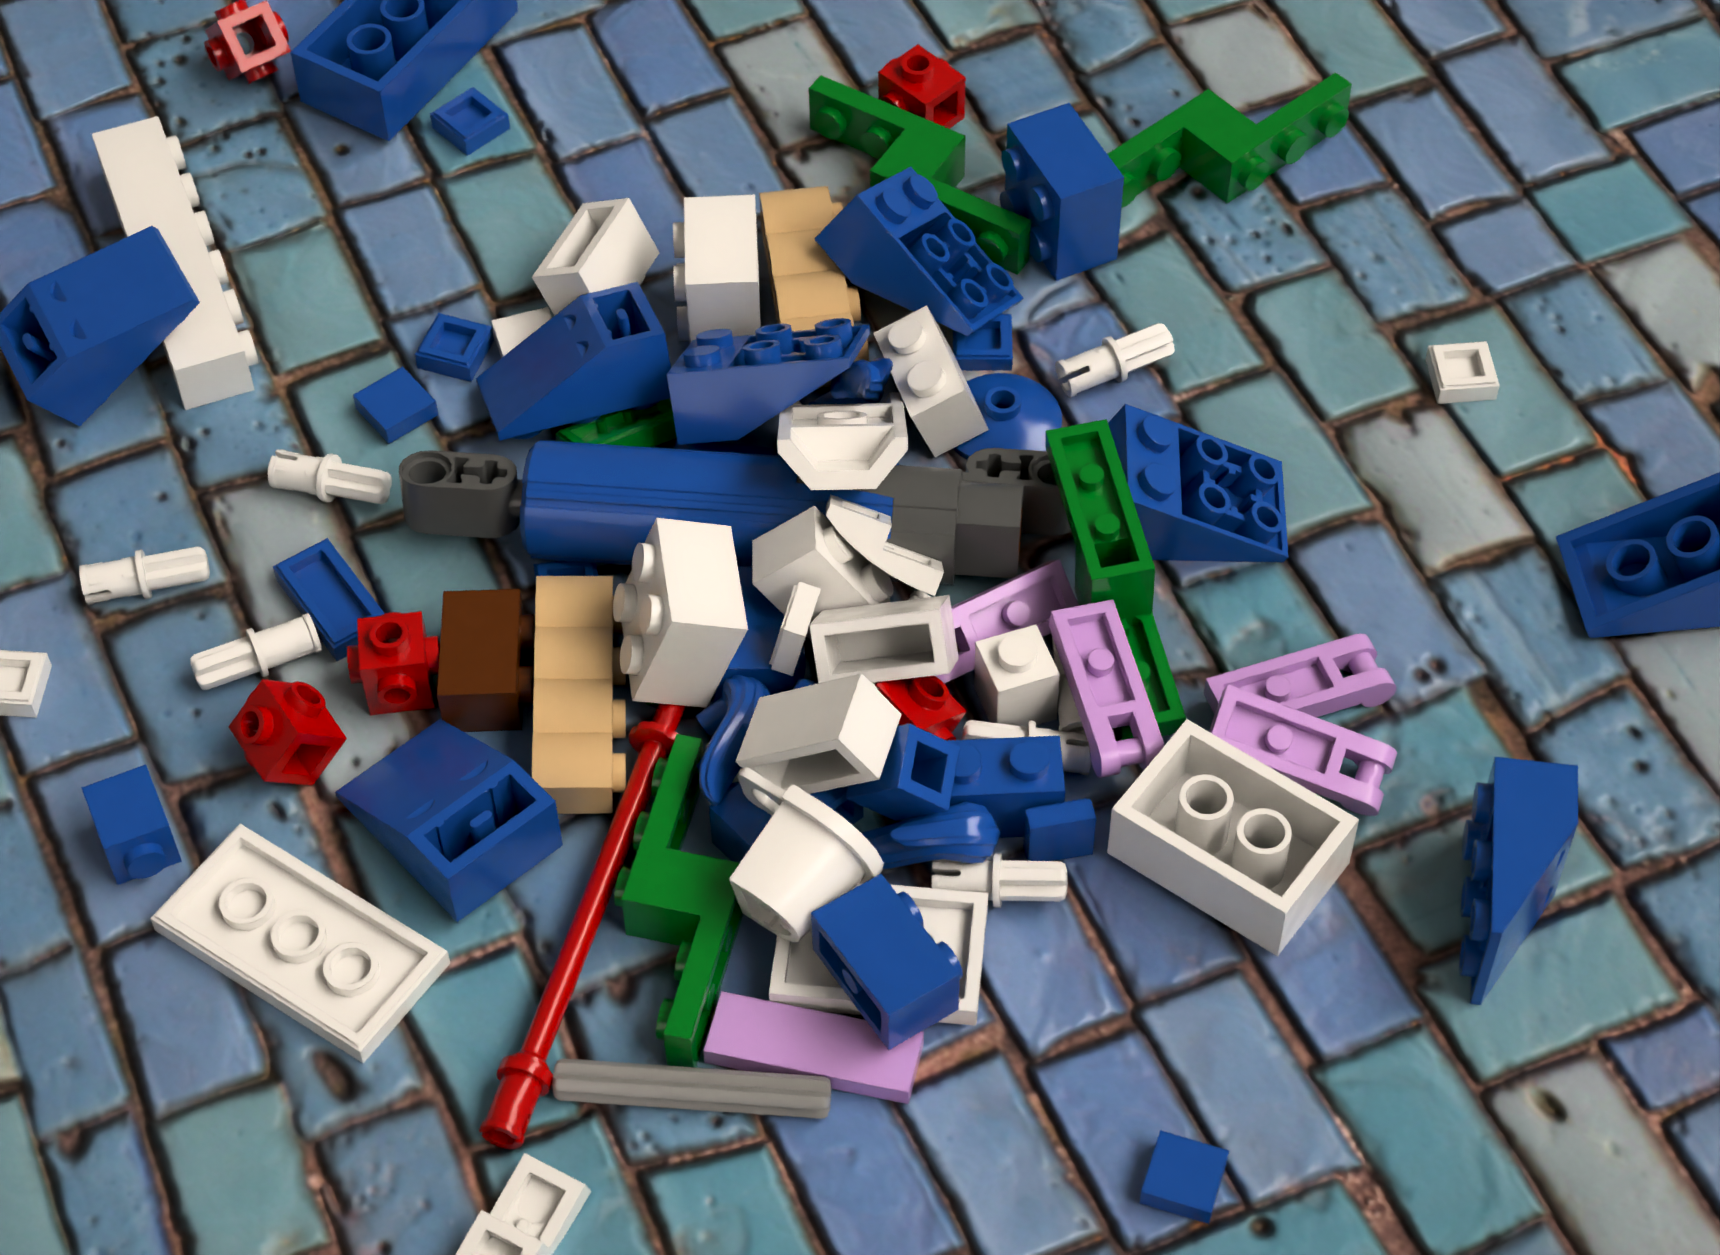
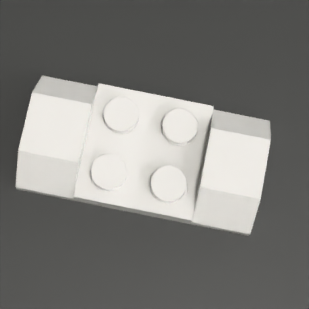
(843, 442)

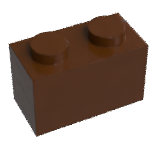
(484, 660)

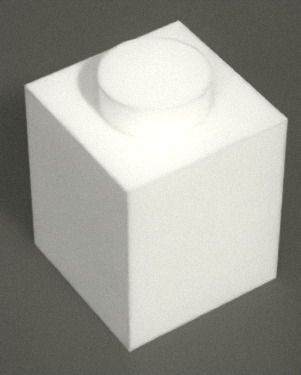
(1016, 678)

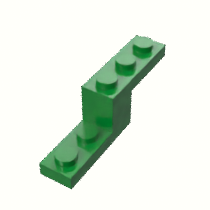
(1226, 147)
(930, 149)
(1113, 554)
(680, 902)

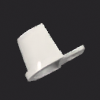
(799, 858)

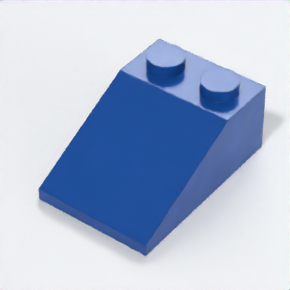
(1649, 564)

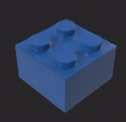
(1065, 188)

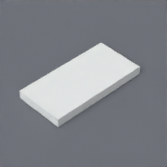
(301, 942)

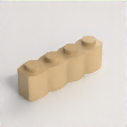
(801, 274)
(574, 694)

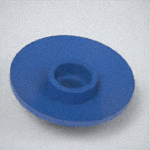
(1014, 412)

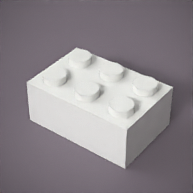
(1232, 836)

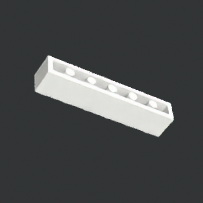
(144, 182)

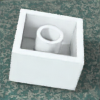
(719, 266)
(680, 613)

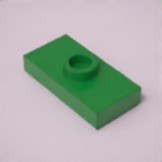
(626, 427)

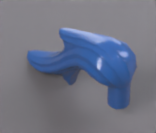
(858, 384)
(727, 723)
(961, 835)

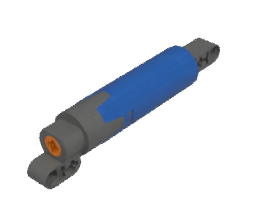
(604, 499)

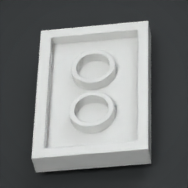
(947, 915)

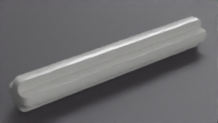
(692, 1088)

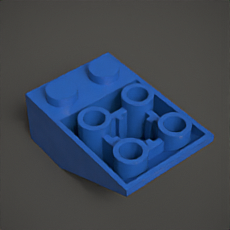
(917, 254)
(94, 323)
(581, 364)
(737, 383)
(1200, 492)
(455, 815)
(1517, 856)

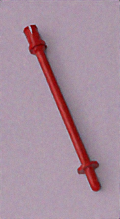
(525, 1073)

